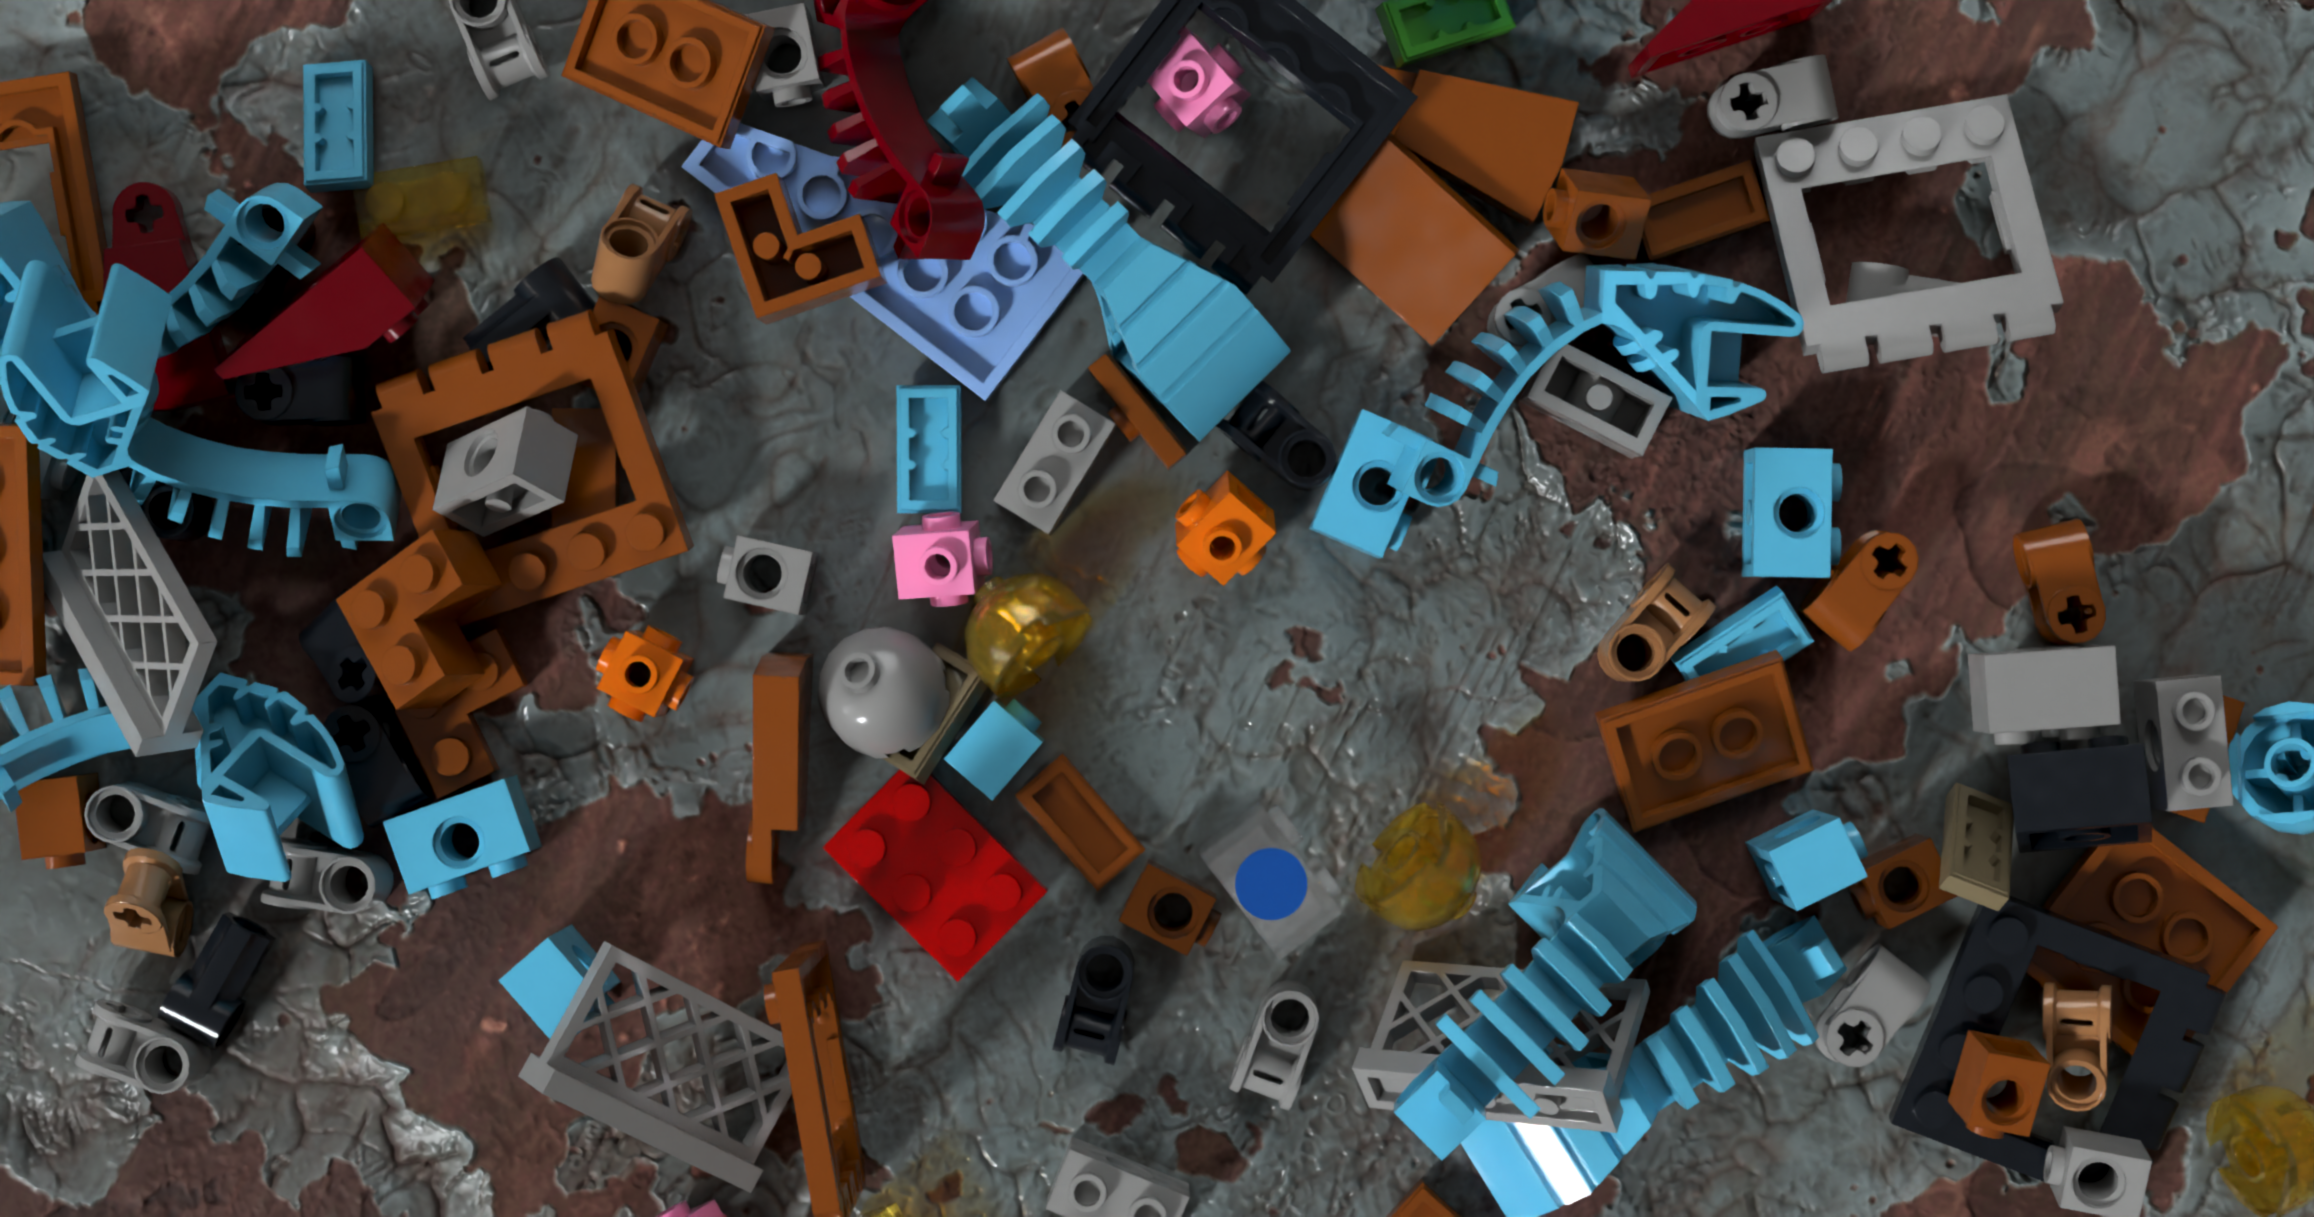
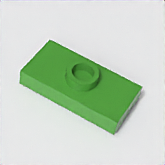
(1435, 27)

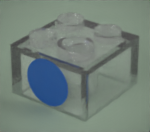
(1270, 878)

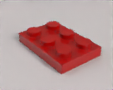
(935, 870)

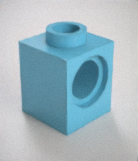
(996, 746)

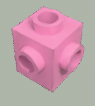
(1199, 86)
(924, 572)

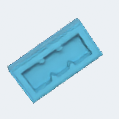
(338, 126)
(929, 449)
(1753, 630)

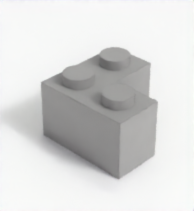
(2044, 688)

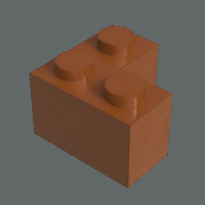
(789, 268)
(409, 615)

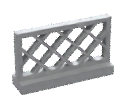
(130, 618)
(1578, 1101)
(632, 1108)

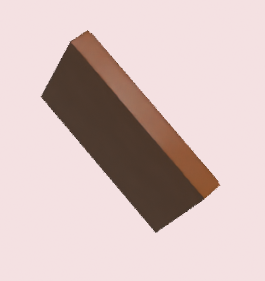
(672, 61)
(1413, 240)
(1704, 741)

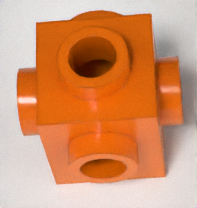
(1223, 529)
(668, 670)

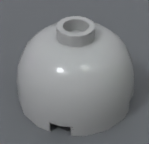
(883, 691)

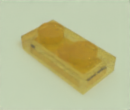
(425, 198)

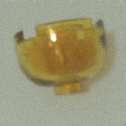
(1020, 628)
(1424, 870)
(2267, 1146)

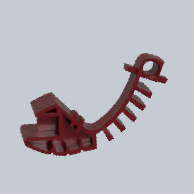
(894, 149)

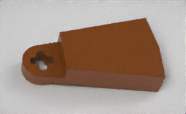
(1487, 138)
(779, 757)

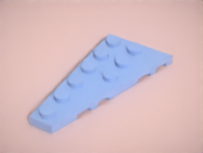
(959, 313)

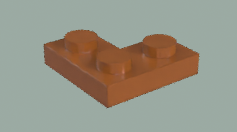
(448, 736)

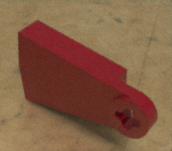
(166, 259)

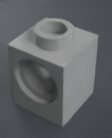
(794, 27)
(796, 581)
(2118, 1192)

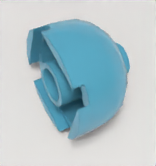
(2276, 767)

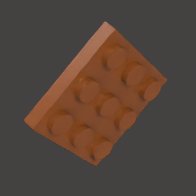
(2161, 902)

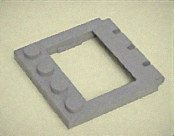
(1903, 322)

